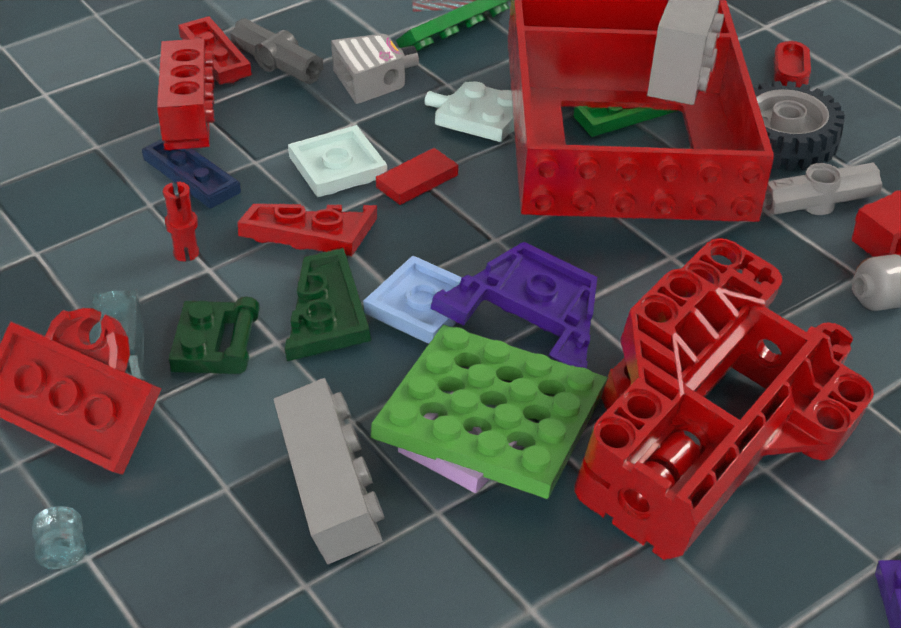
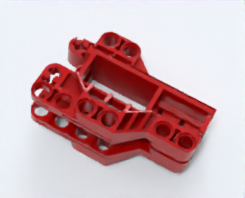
(675, 353)

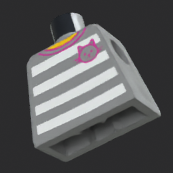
(371, 65)

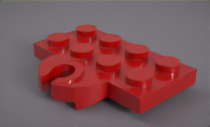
(75, 388)

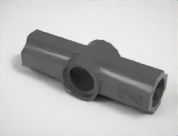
(277, 51)

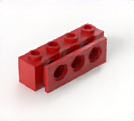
(185, 94)

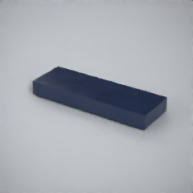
(205, 179)

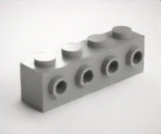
(327, 471)

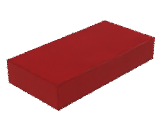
(416, 176)

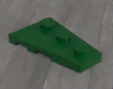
(326, 308)

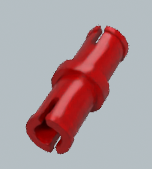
(181, 221)

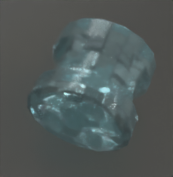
(58, 537)

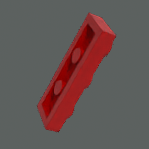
(228, 61)

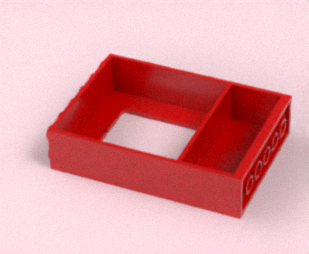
(603, 59)

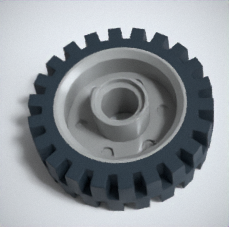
(800, 124)

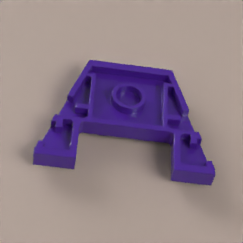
(536, 289)

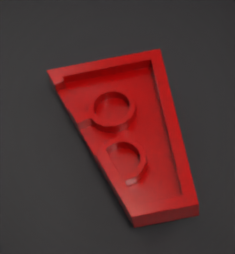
(304, 229)

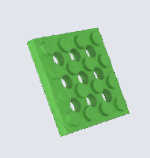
(491, 361)

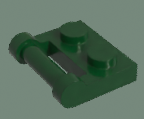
(201, 334)

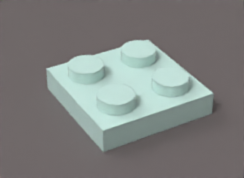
(337, 160)

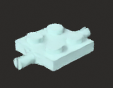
(475, 110)

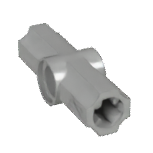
(822, 188)

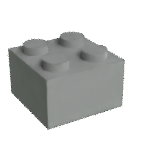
(685, 50)

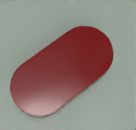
(792, 63)

